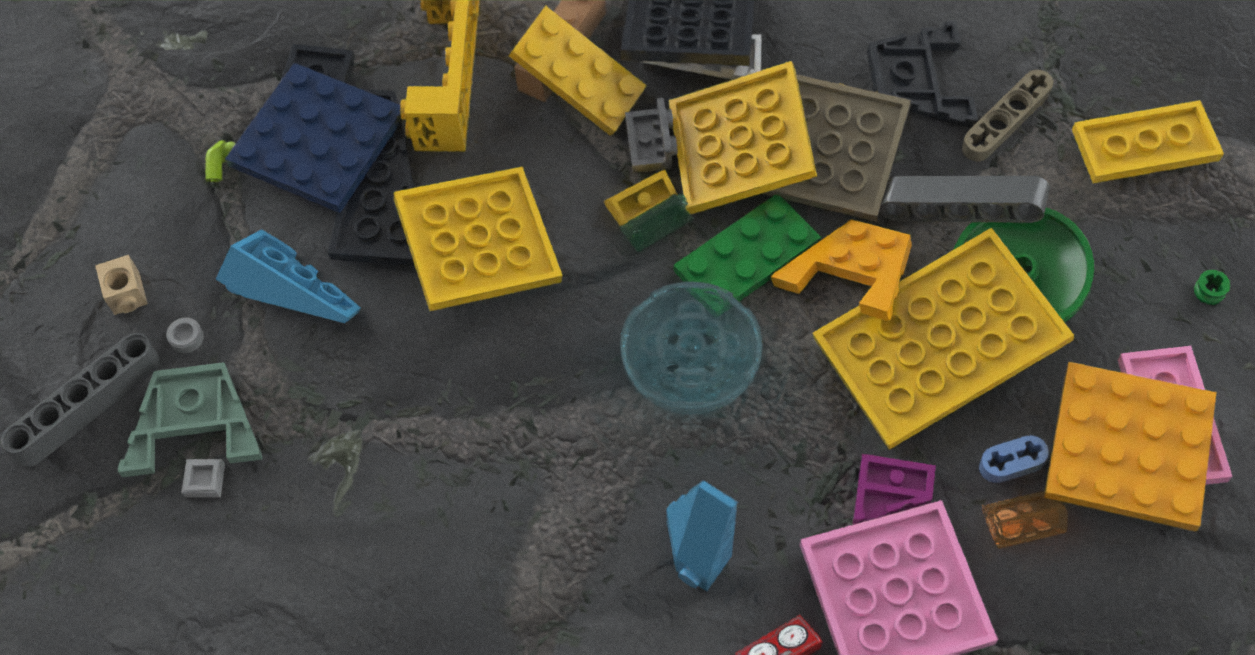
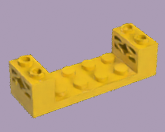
(440, 115)

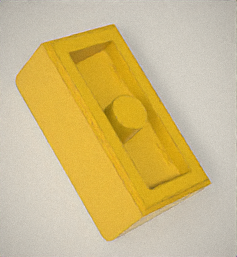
(640, 197)

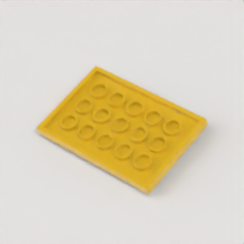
(949, 338)

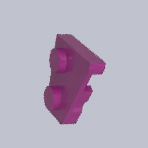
(891, 487)

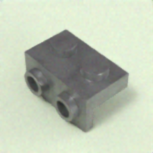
(649, 138)

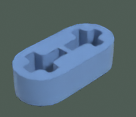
(1016, 466)

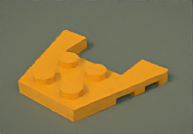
(858, 254)

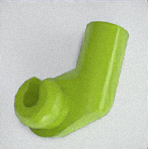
(215, 158)

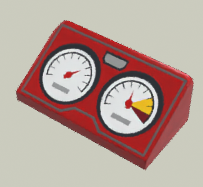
(789, 639)

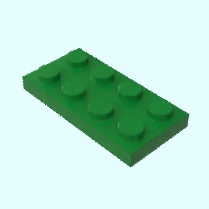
(750, 249)

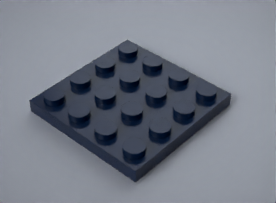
(316, 137)

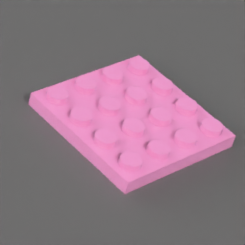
(898, 586)

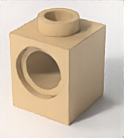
(114, 276)

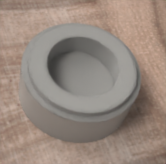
(185, 335)

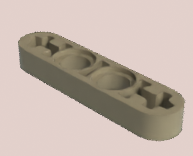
(1005, 113)

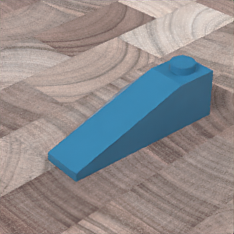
(268, 272)

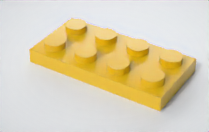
(577, 70)
(1147, 141)

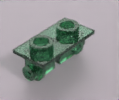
(657, 222)

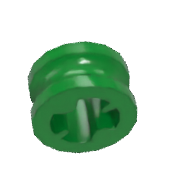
(1212, 277)

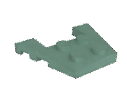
(187, 404)

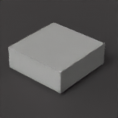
(203, 478)

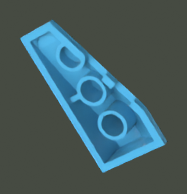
(701, 534)

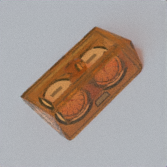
(1025, 519)

